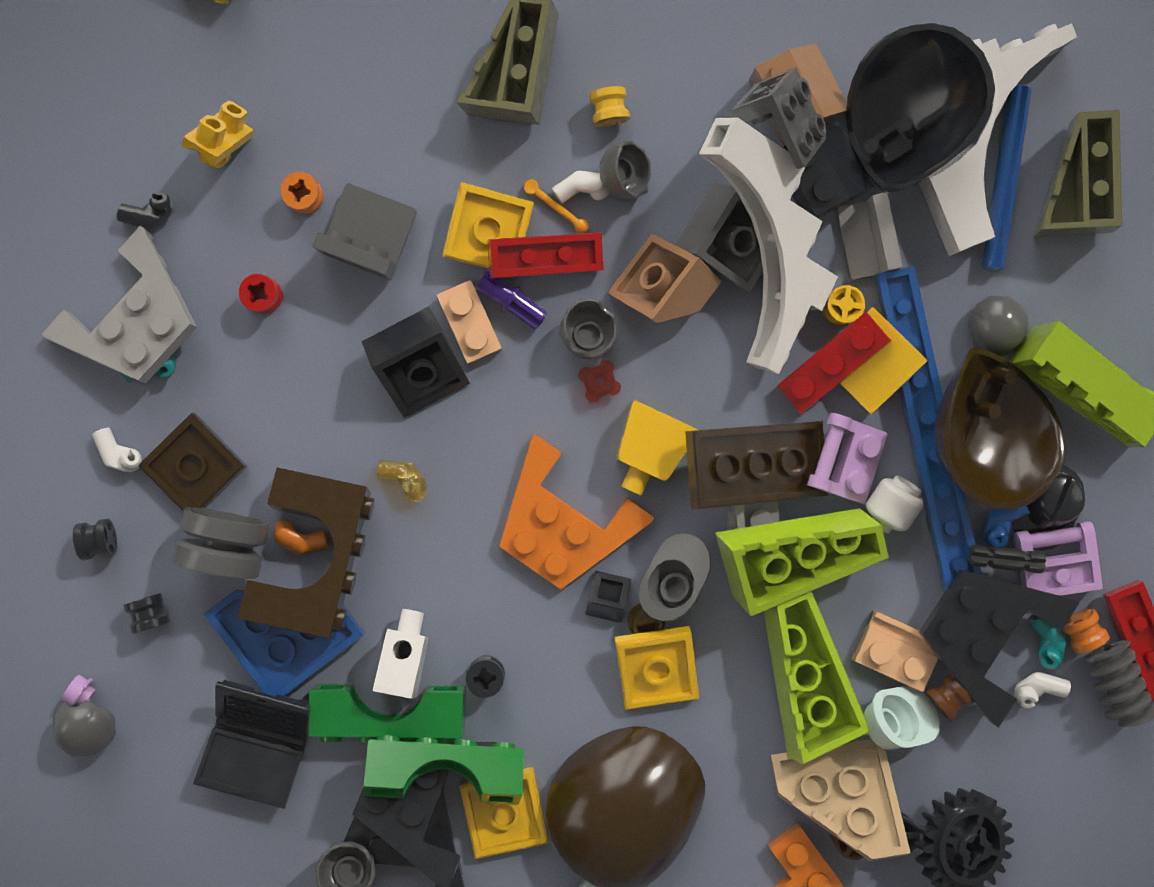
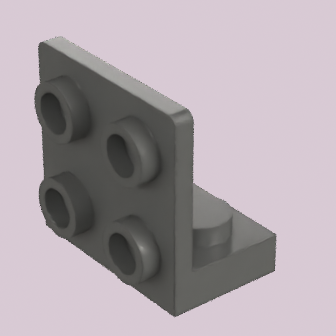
(789, 102)
(367, 231)

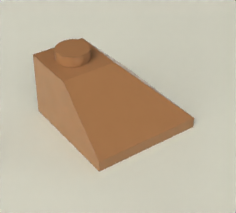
(664, 282)

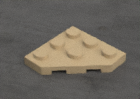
(848, 796)

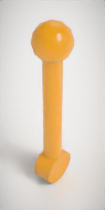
(532, 188)

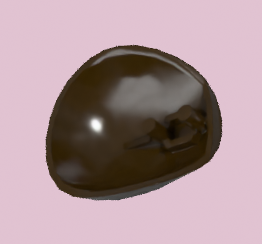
(998, 433)
(624, 806)

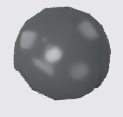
(625, 170)
(998, 324)
(588, 329)
(83, 729)
(345, 866)

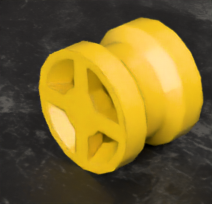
(609, 106)
(851, 305)

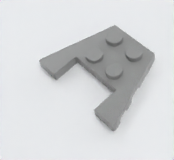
(141, 326)

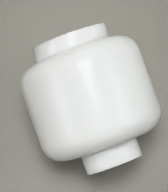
(895, 504)

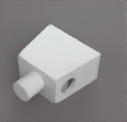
(400, 675)

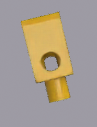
(650, 445)

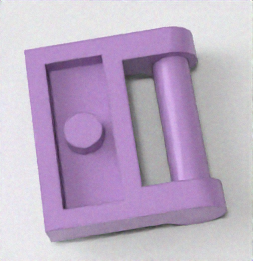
(855, 462)
(1065, 572)

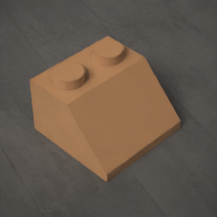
(811, 65)

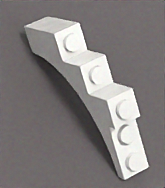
(958, 192)
(786, 232)

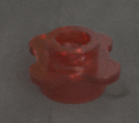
(604, 371)

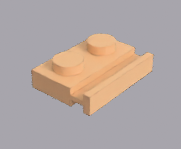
(895, 651)

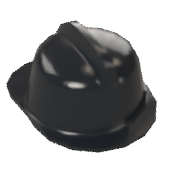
(1056, 507)

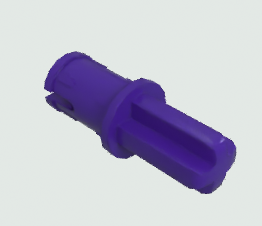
(512, 300)

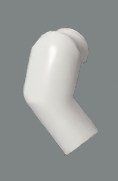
(580, 182)
(114, 455)
(1036, 685)

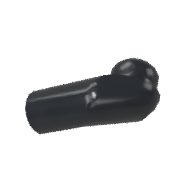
(152, 214)

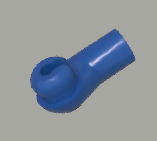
(999, 524)

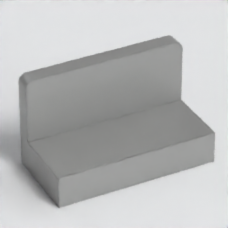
(869, 237)

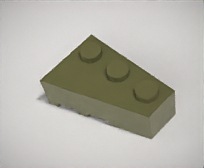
(516, 65)
(1086, 179)

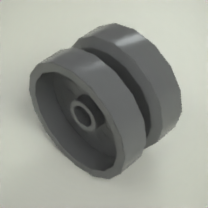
(220, 543)

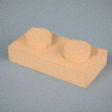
(469, 322)

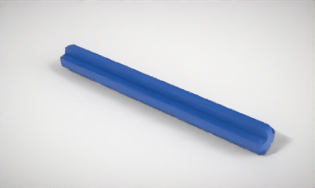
(1007, 177)

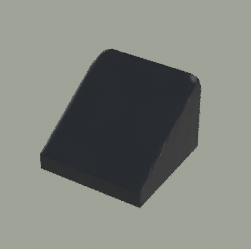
(608, 596)

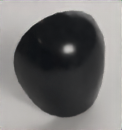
(918, 104)

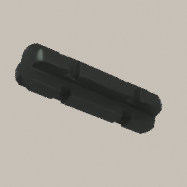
(1006, 558)

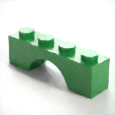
(341, 713)
(396, 764)

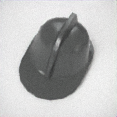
(675, 577)

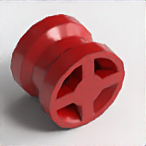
(268, 298)

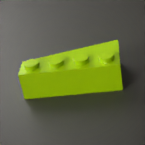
(1087, 382)
(797, 556)
(810, 681)

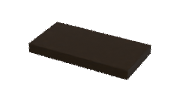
(753, 464)

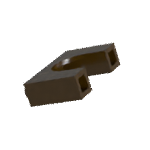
(319, 606)

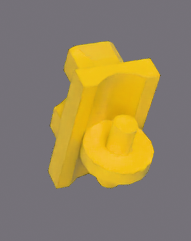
(219, 135)

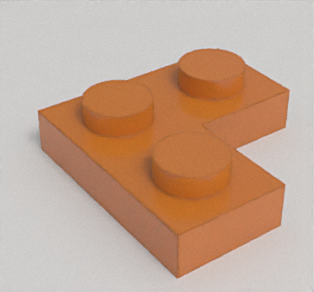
(802, 861)

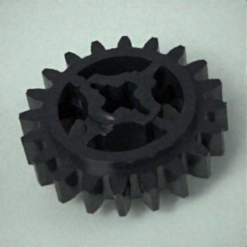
(969, 834)

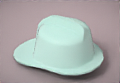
(901, 718)

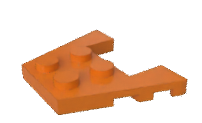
(552, 534)

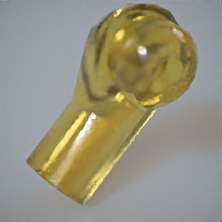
(407, 475)

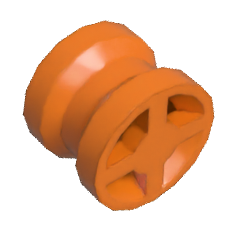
(310, 196)
(1085, 631)

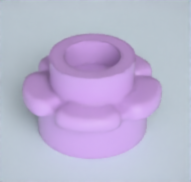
(78, 691)

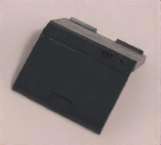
(254, 744)

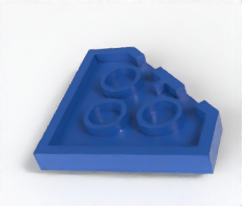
(273, 655)

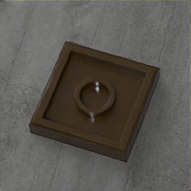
(192, 464)

